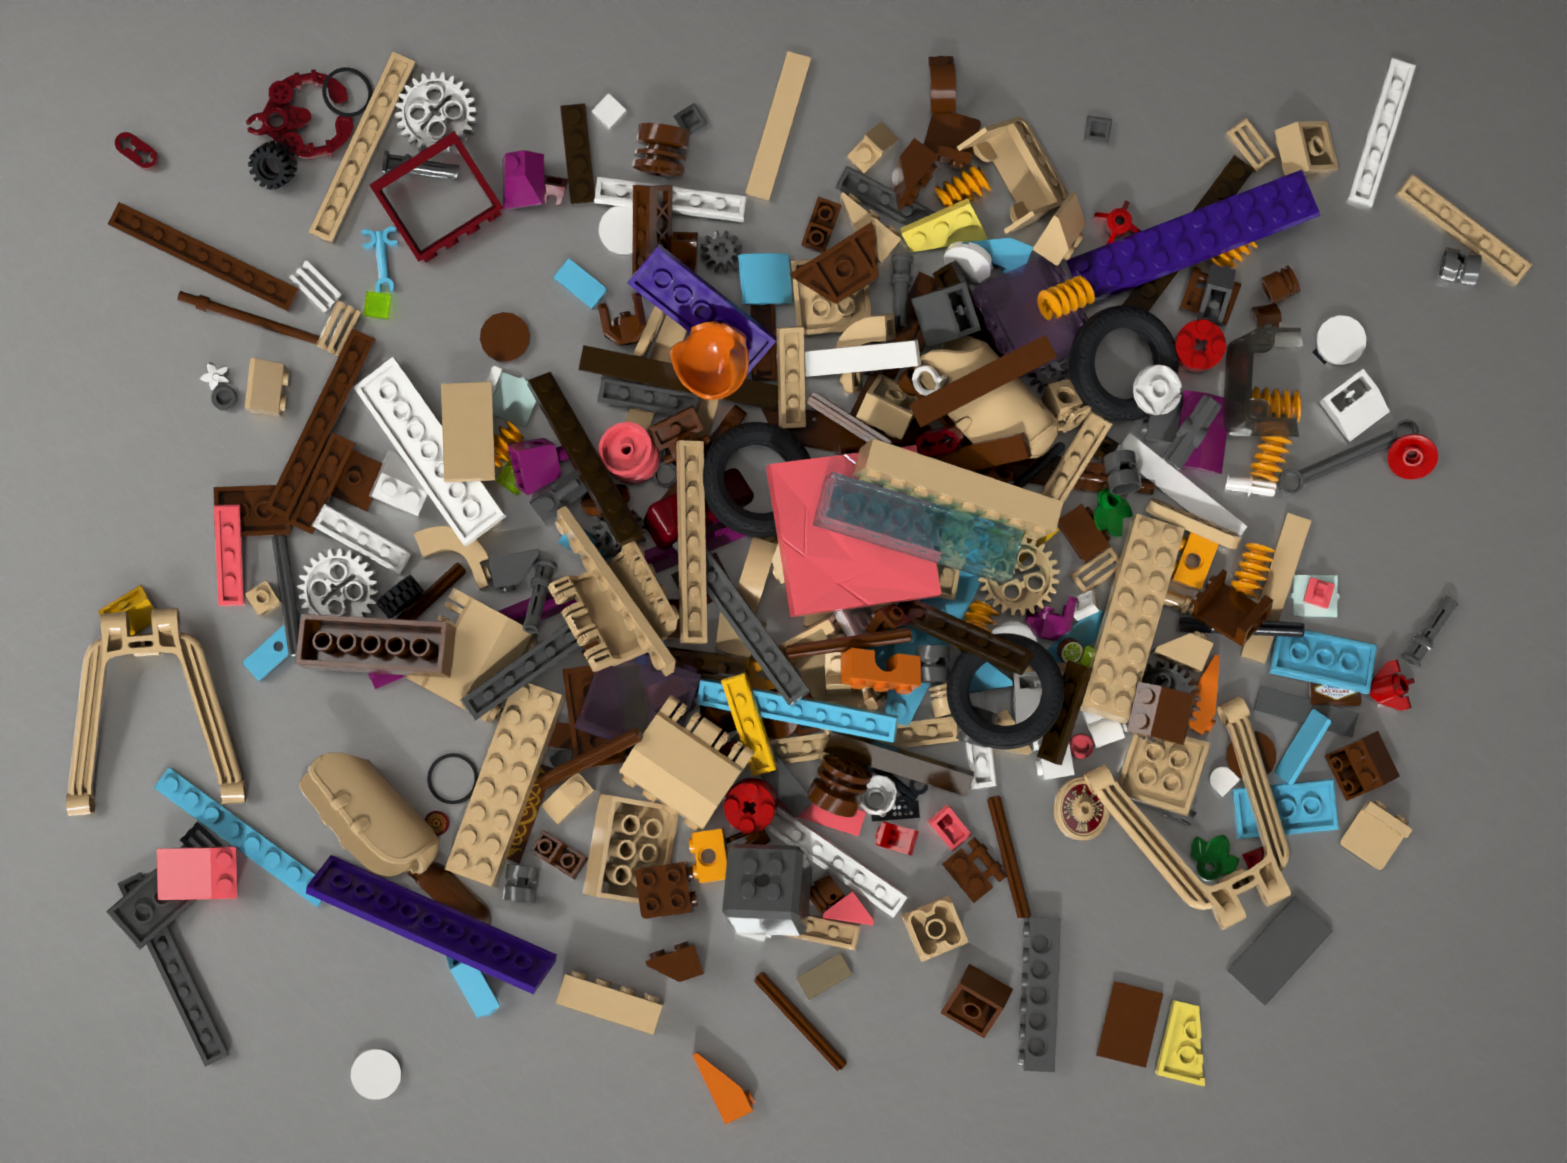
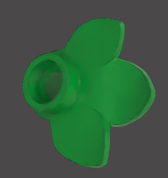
(1110, 512)
(1213, 853)

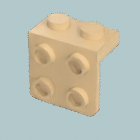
(1375, 834)

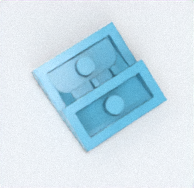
(765, 279)

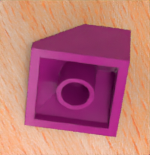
(523, 179)

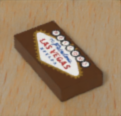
(1328, 695)

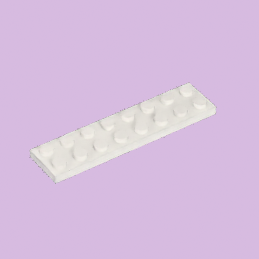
(419, 440)

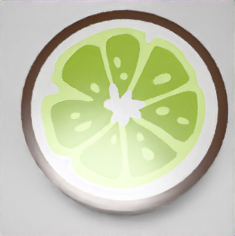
(1070, 650)

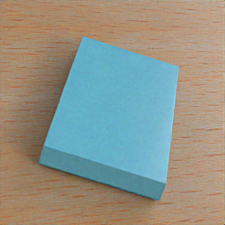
(1325, 660)
(1301, 808)

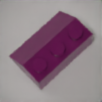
(1210, 452)

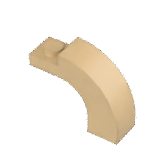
(863, 332)
(443, 539)
(756, 570)

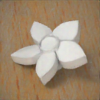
(214, 375)

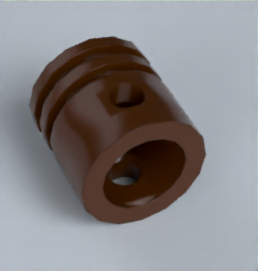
(1280, 285)
(825, 892)

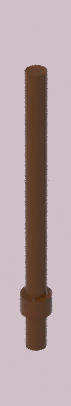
(204, 303)

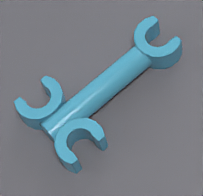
(379, 239)

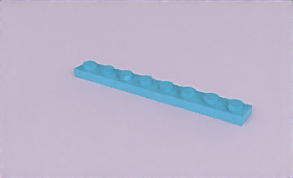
(808, 712)
(236, 832)

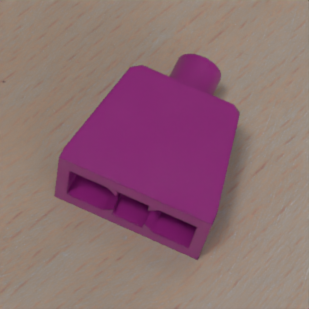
(535, 463)

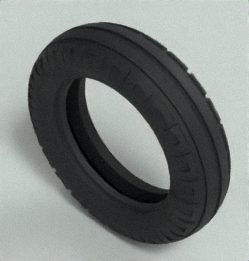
(1084, 350)
(715, 462)
(1012, 735)

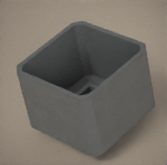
(778, 906)

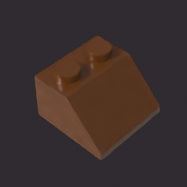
(1160, 713)
(976, 1001)

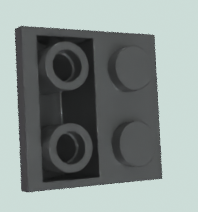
(946, 314)

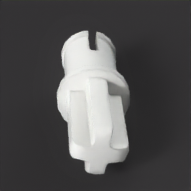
(1250, 485)

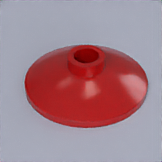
(1415, 465)

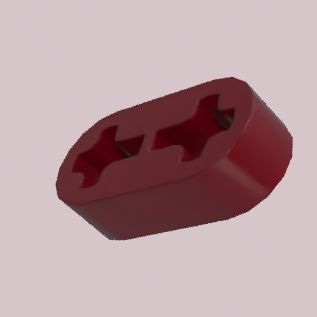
(139, 146)
(938, 436)

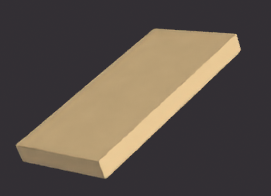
(468, 432)

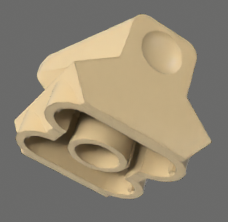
(935, 928)

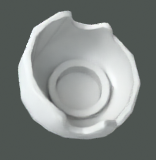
(879, 796)

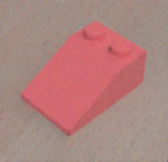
(196, 873)

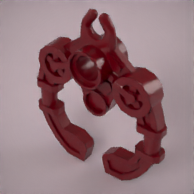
(295, 118)

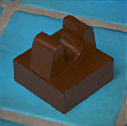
(1266, 315)

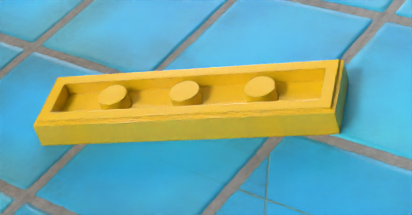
(749, 723)

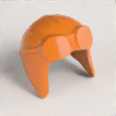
(711, 360)

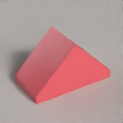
(949, 827)
(849, 910)

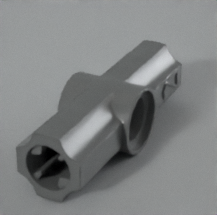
(1192, 432)

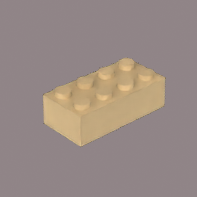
(609, 1002)

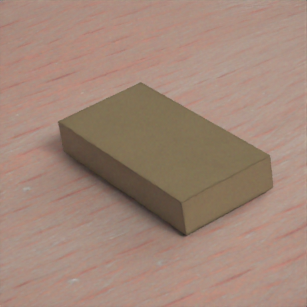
(824, 976)

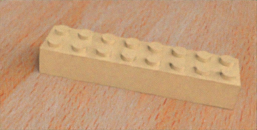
(957, 488)
(1131, 617)
(505, 784)

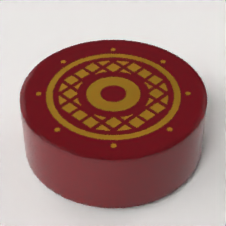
(438, 822)

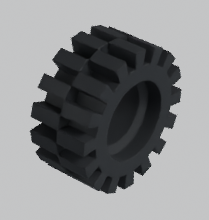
(283, 159)
(399, 596)

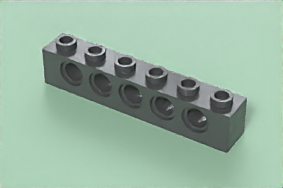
(1045, 1059)

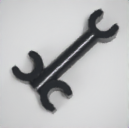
(909, 793)

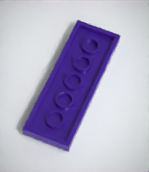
(694, 301)

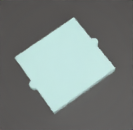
(513, 400)
(1303, 609)

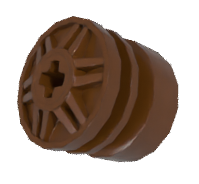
(660, 155)
(839, 785)

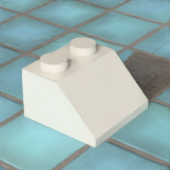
(398, 485)

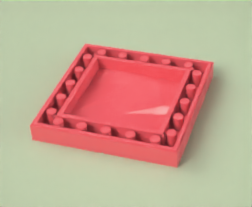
(828, 568)

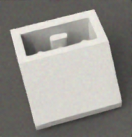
(1355, 405)
(1026, 694)

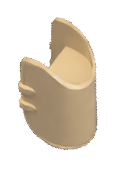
(999, 413)
(369, 815)

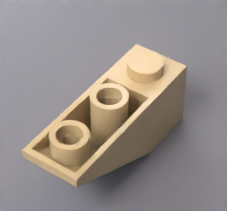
(886, 237)

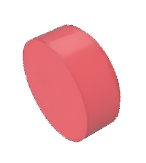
(1081, 746)

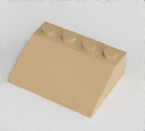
(626, 838)

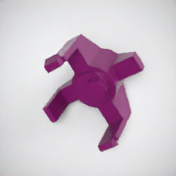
(1051, 625)

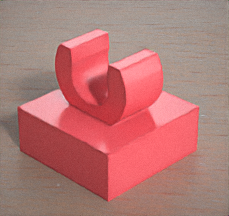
(1318, 593)

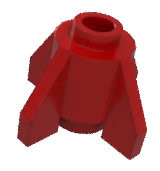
(1112, 227)
(1390, 687)

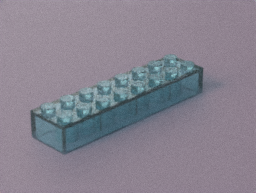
(918, 527)

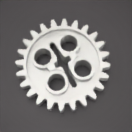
(418, 99)
(324, 571)

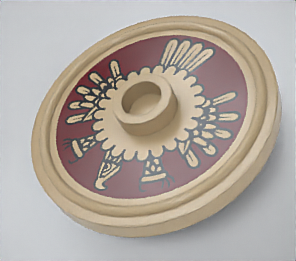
(1078, 811)

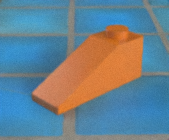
(1208, 693)
(726, 1092)

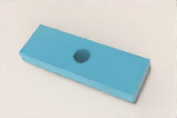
(266, 656)

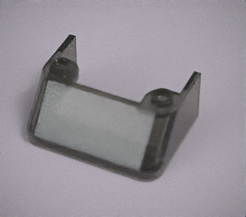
(1253, 415)

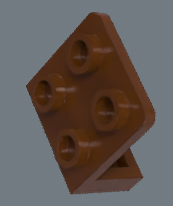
(946, 133)
(665, 890)

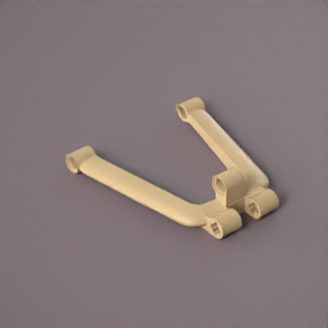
(168, 639)
(1223, 896)

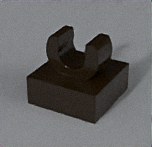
(1107, 446)

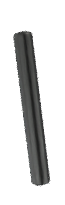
(286, 592)

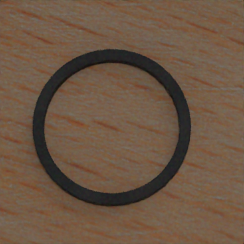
(329, 105)
(431, 770)

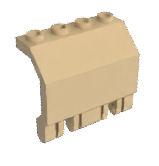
(595, 619)
(482, 647)
(682, 765)

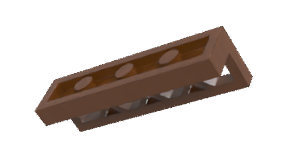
(645, 216)

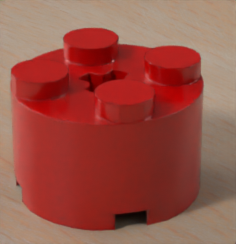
(1213, 341)
(751, 791)

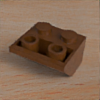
(913, 172)
(1362, 765)
(679, 964)

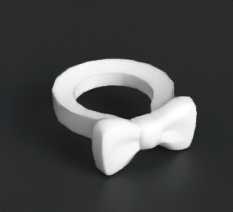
(939, 380)

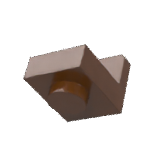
(886, 617)

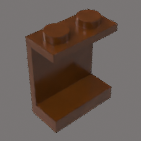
(1229, 610)

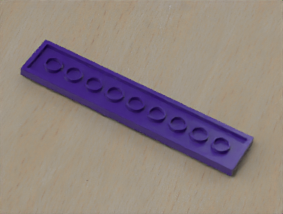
(1196, 236)
(431, 924)

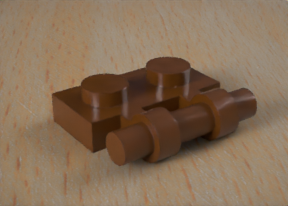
(675, 428)
(967, 874)

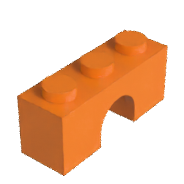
(861, 671)

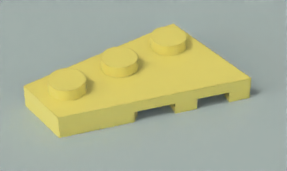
(945, 227)
(1181, 1046)

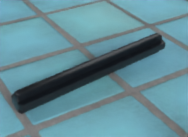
(1268, 628)

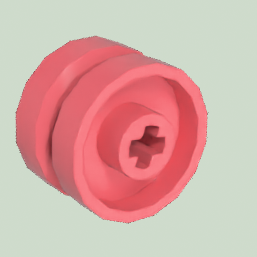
(629, 453)

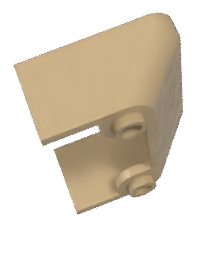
(1022, 167)

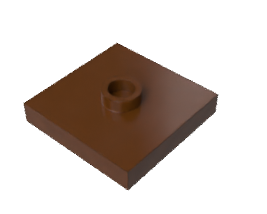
(358, 481)

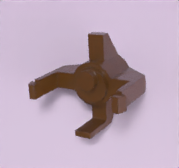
(627, 327)

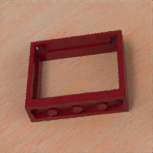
(450, 238)

